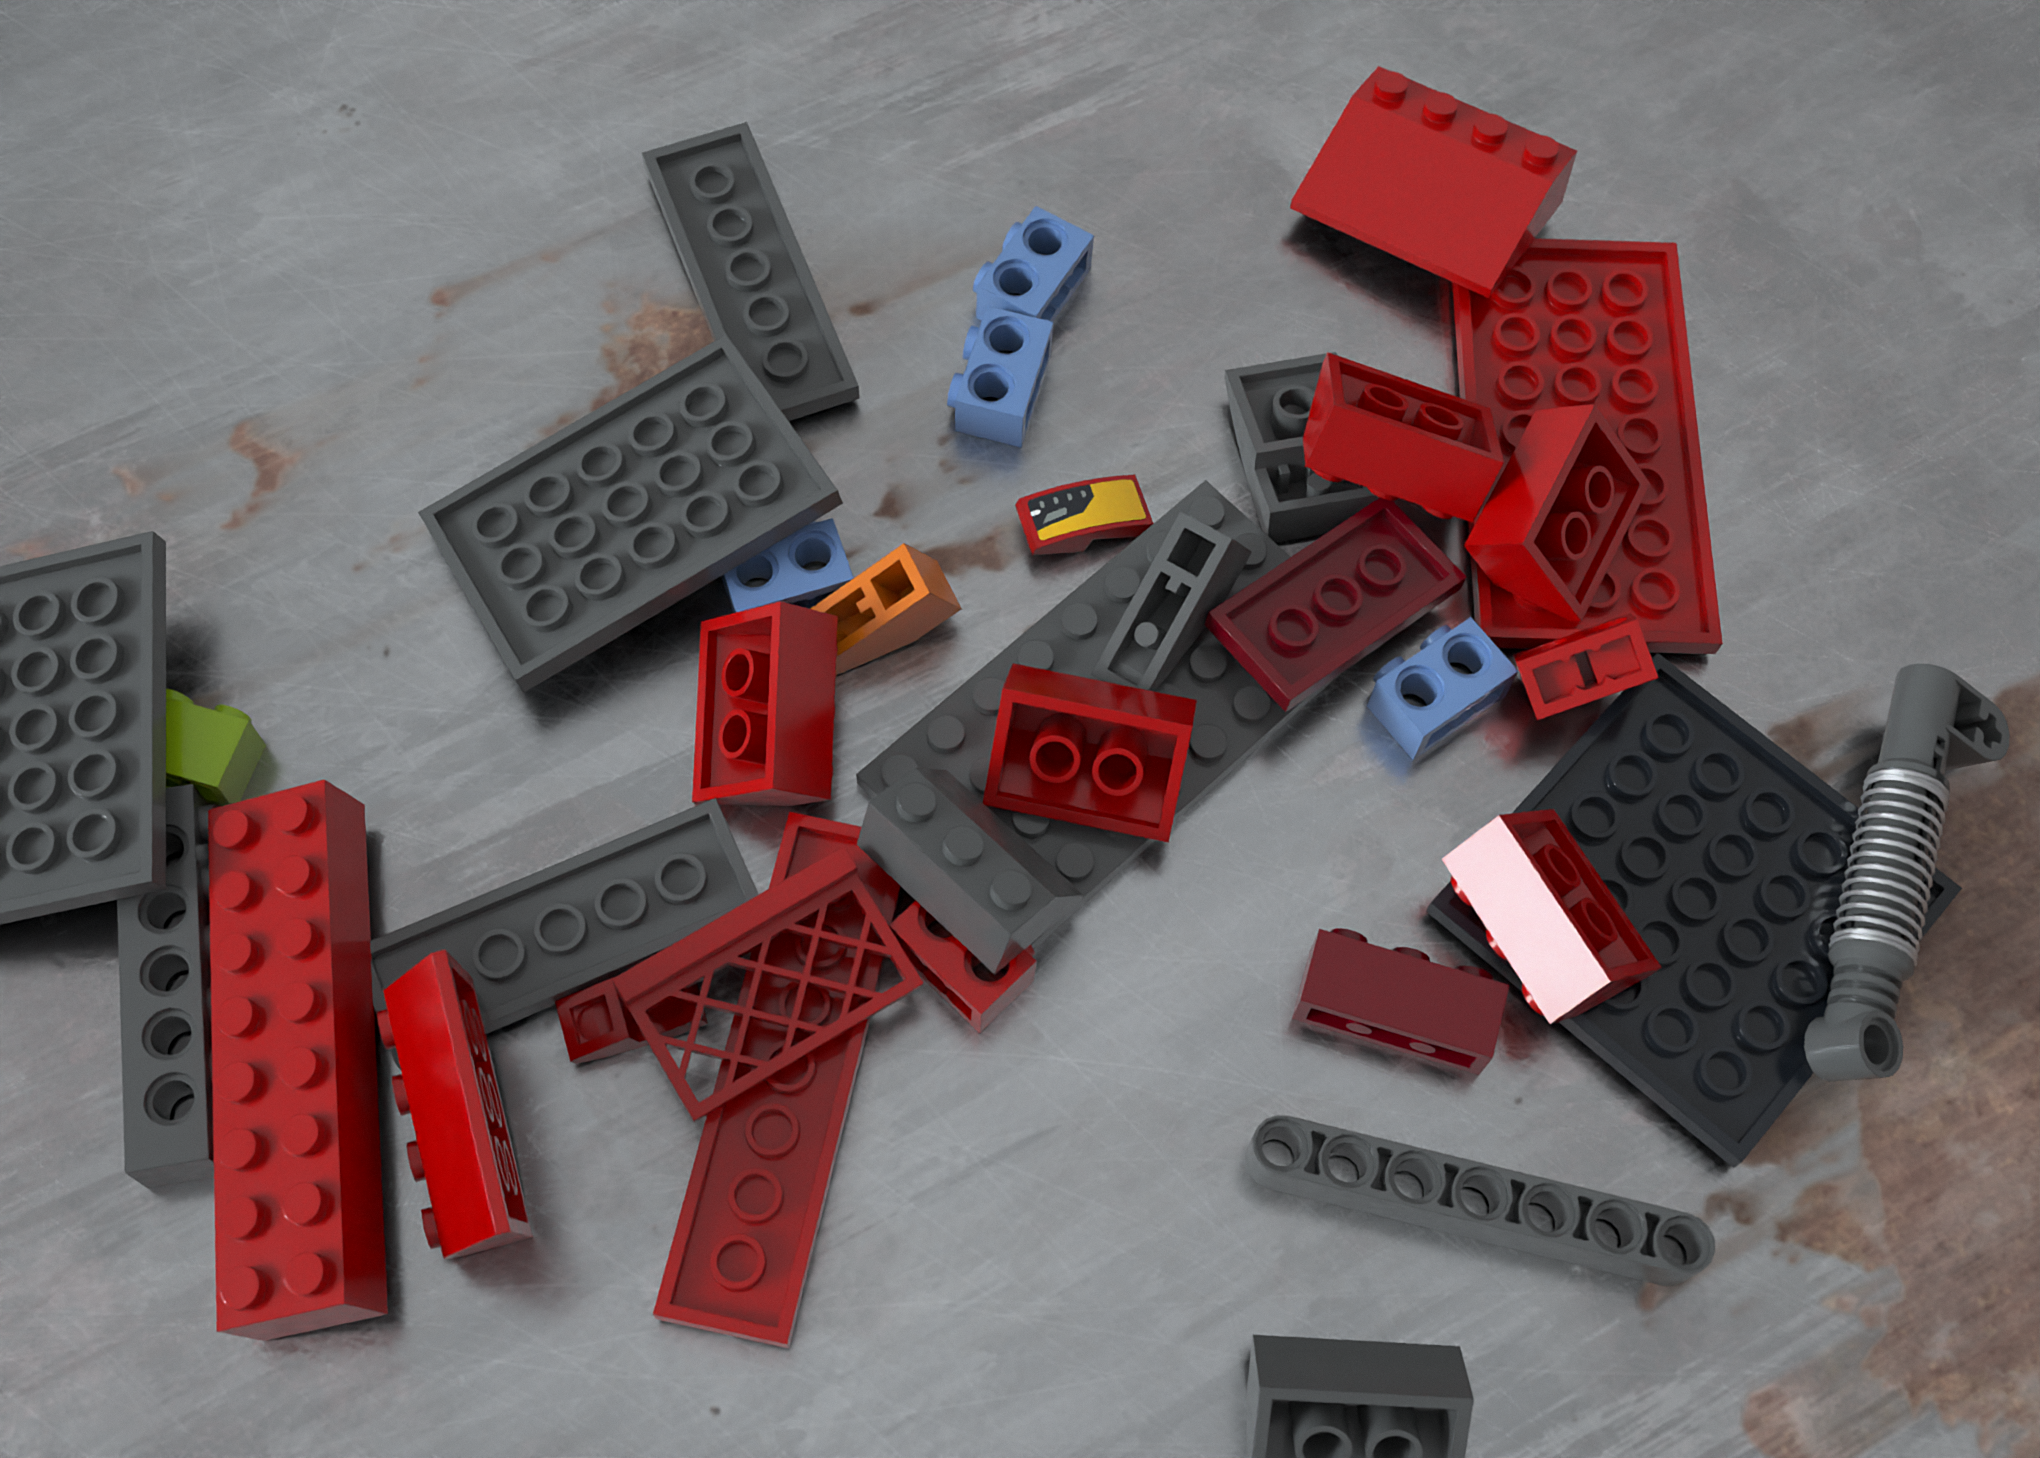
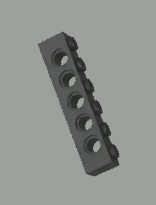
(152, 1081)

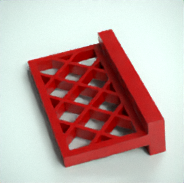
(741, 932)

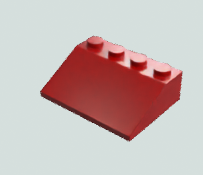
(1435, 181)
(454, 1109)

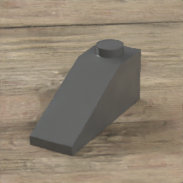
(1172, 603)

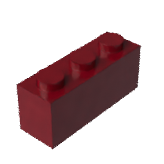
(1401, 1000)

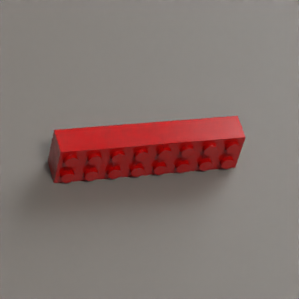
(294, 1066)

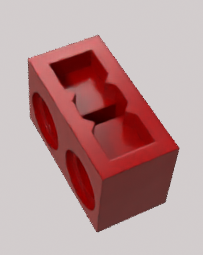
(1585, 666)
(949, 967)

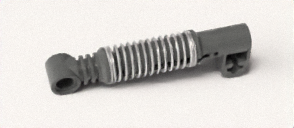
(1930, 728)

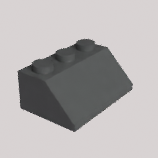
(964, 865)
(1356, 1399)

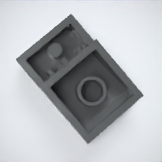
(1269, 422)

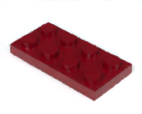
(1334, 602)

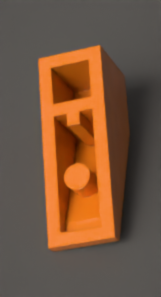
(888, 606)

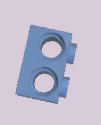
(1042, 280)
(1010, 377)
(783, 568)
(1449, 695)

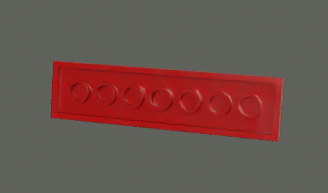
(773, 1150)

